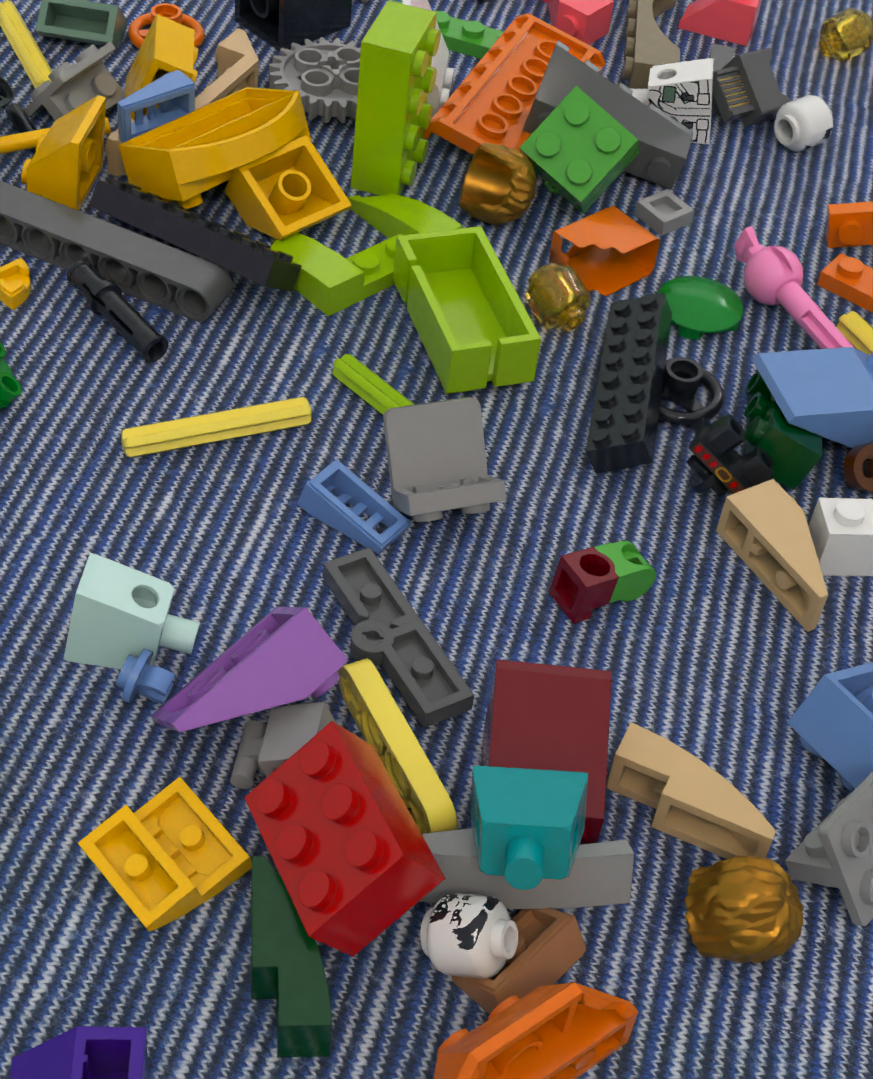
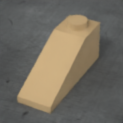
(776, 544)

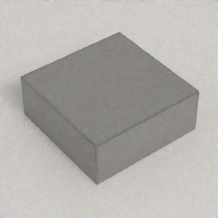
(664, 212)

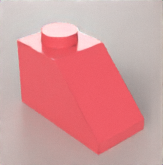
(582, 18)
(722, 19)

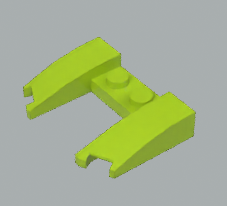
(339, 282)

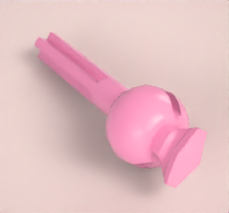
(775, 278)

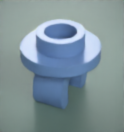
(147, 679)

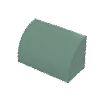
(81, 21)

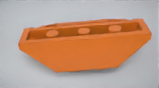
(544, 1035)

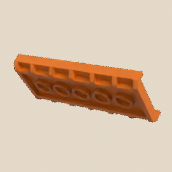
(502, 86)

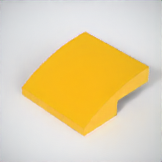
(166, 855)

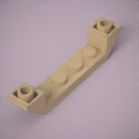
(236, 70)

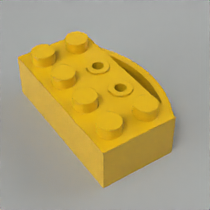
(210, 142)

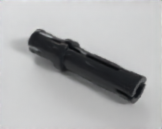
(106, 299)

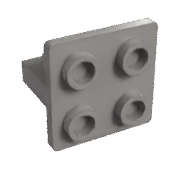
(77, 84)
(842, 853)

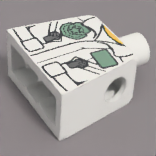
(683, 93)

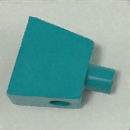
(527, 822)

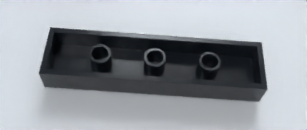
(196, 234)
(630, 384)

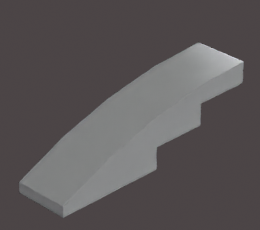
(597, 878)

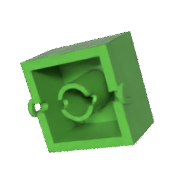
(580, 149)

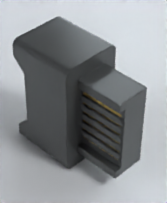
(748, 89)

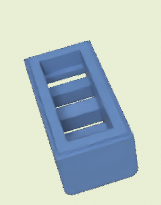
(172, 87)
(338, 480)

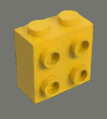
(164, 50)

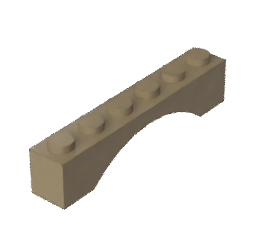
(645, 42)

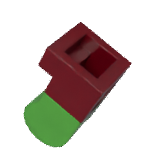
(600, 578)

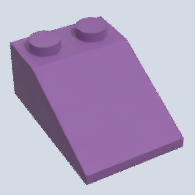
(267, 667)

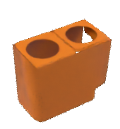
(609, 248)

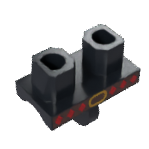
(718, 463)

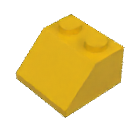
(69, 156)
(286, 190)

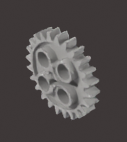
(322, 74)

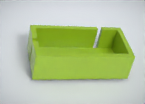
(394, 98)
(465, 309)

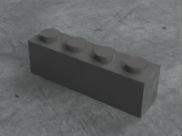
(661, 138)

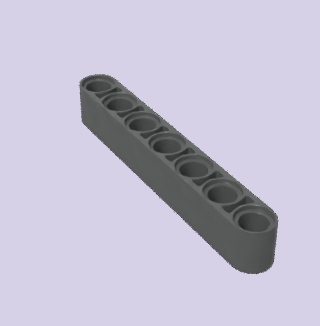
(131, 260)

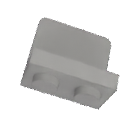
(439, 459)

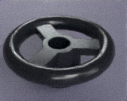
(680, 386)

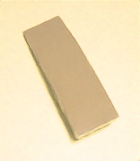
(688, 796)

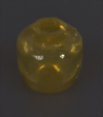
(846, 34)
(558, 297)

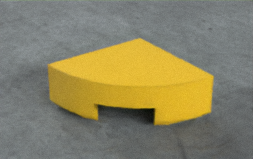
(14, 283)

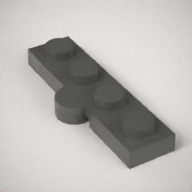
(396, 638)

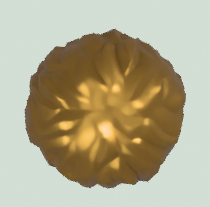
(498, 184)
(743, 910)

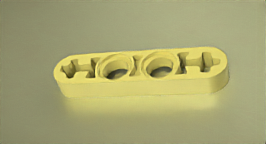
(396, 746)

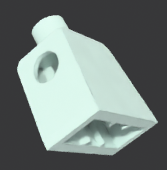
(121, 614)

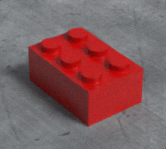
(343, 840)

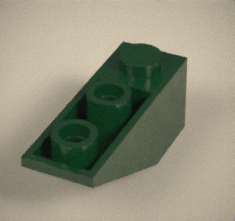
(790, 446)

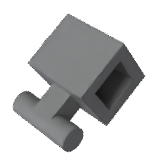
(271, 745)

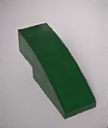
(287, 967)

